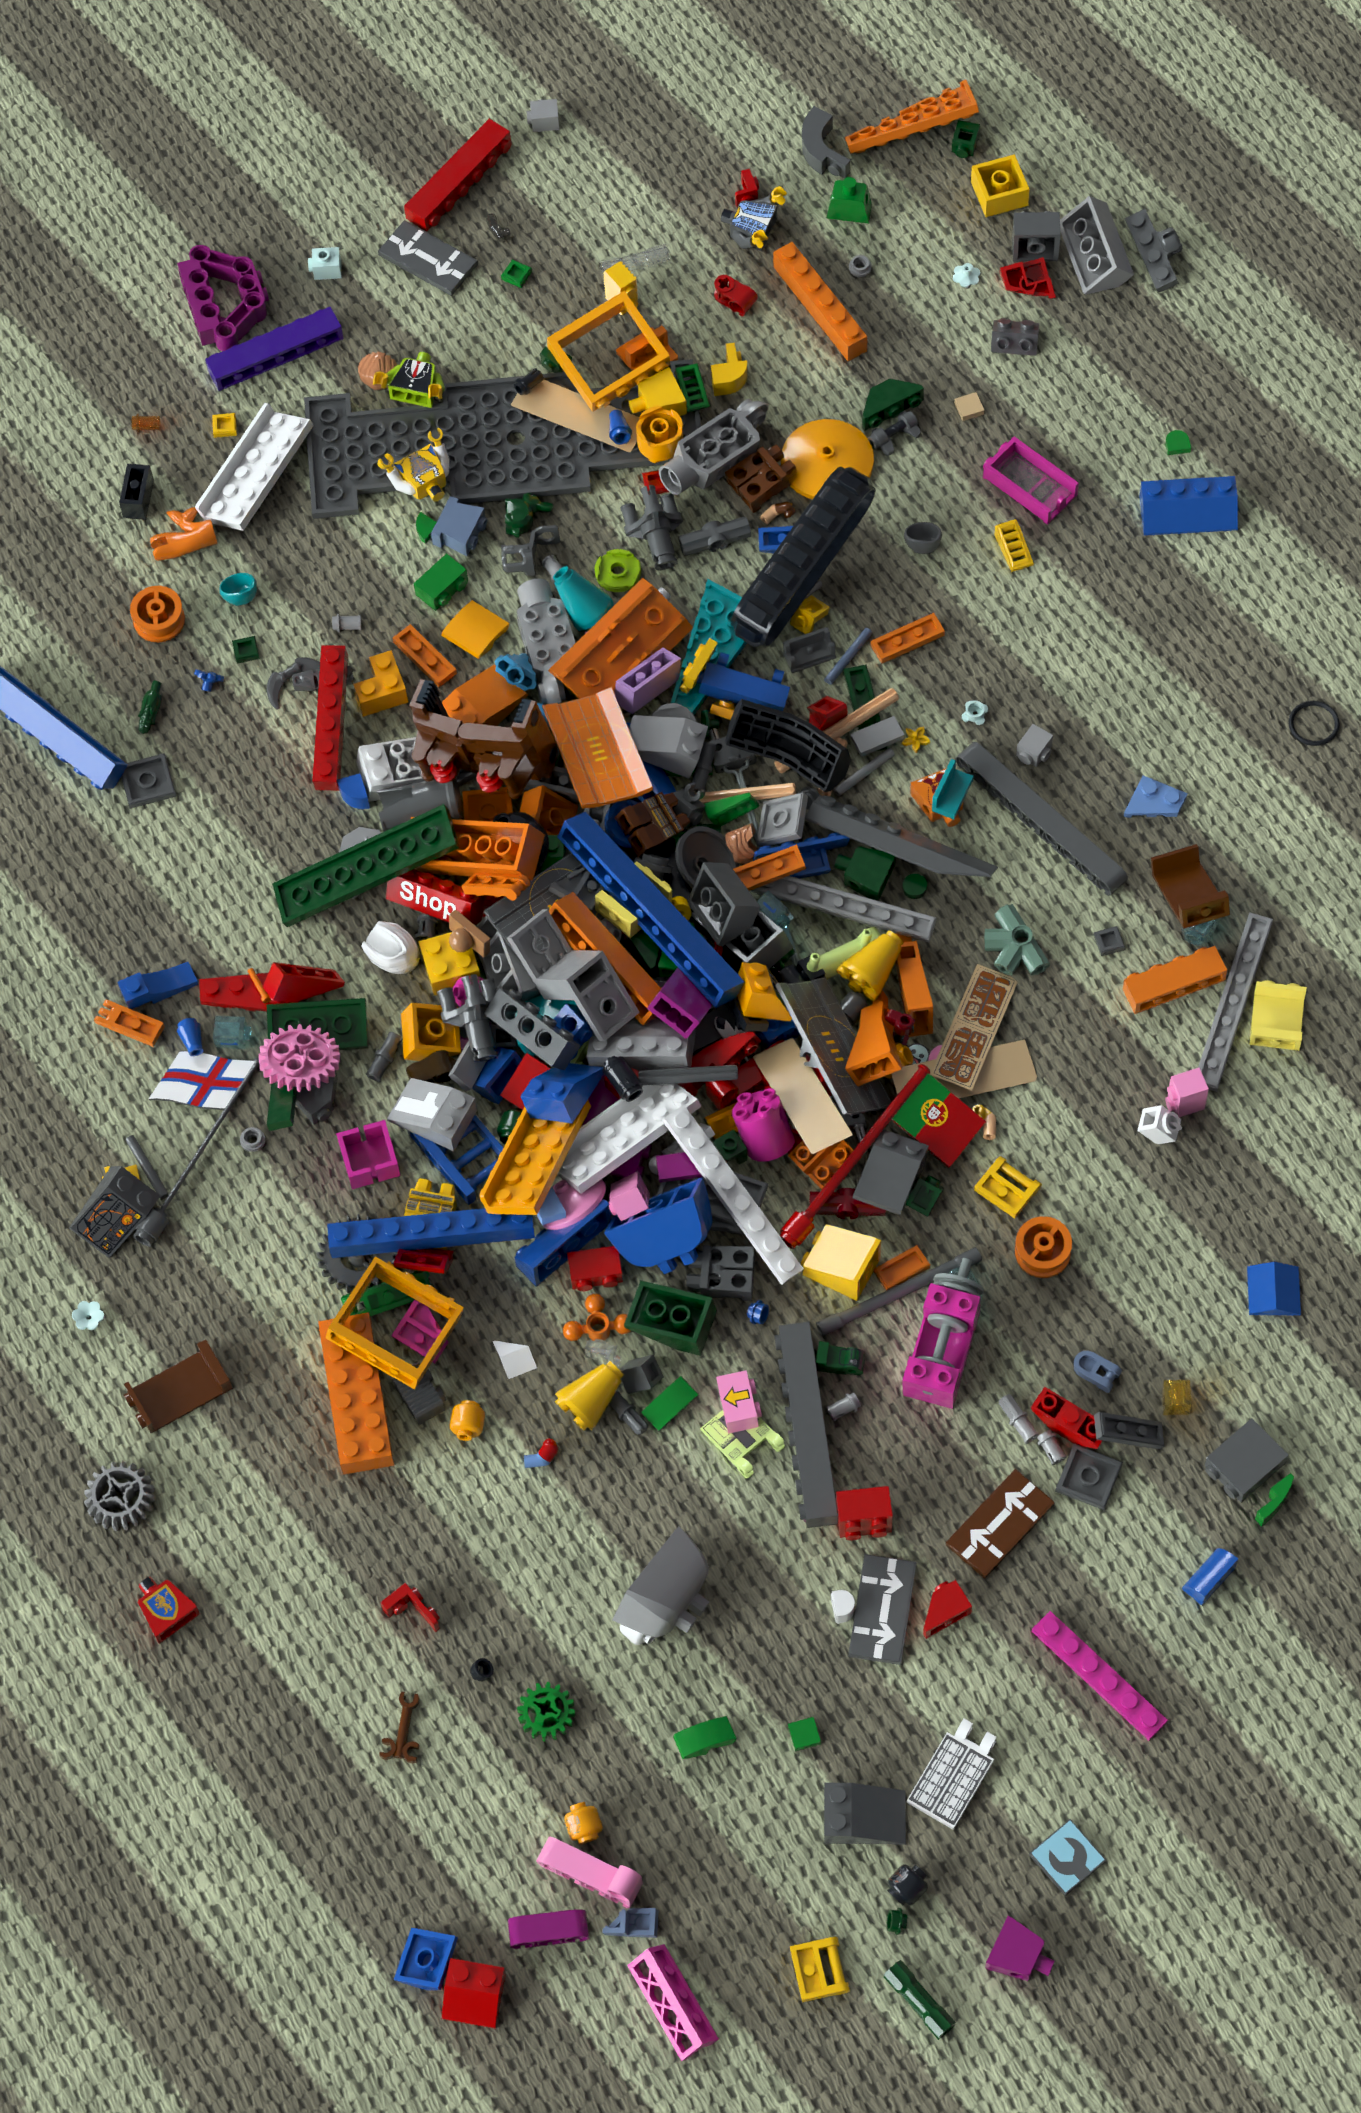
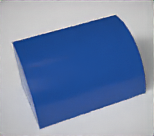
(497, 1074)
(1210, 1575)

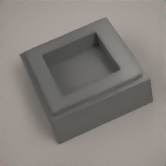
(1109, 941)

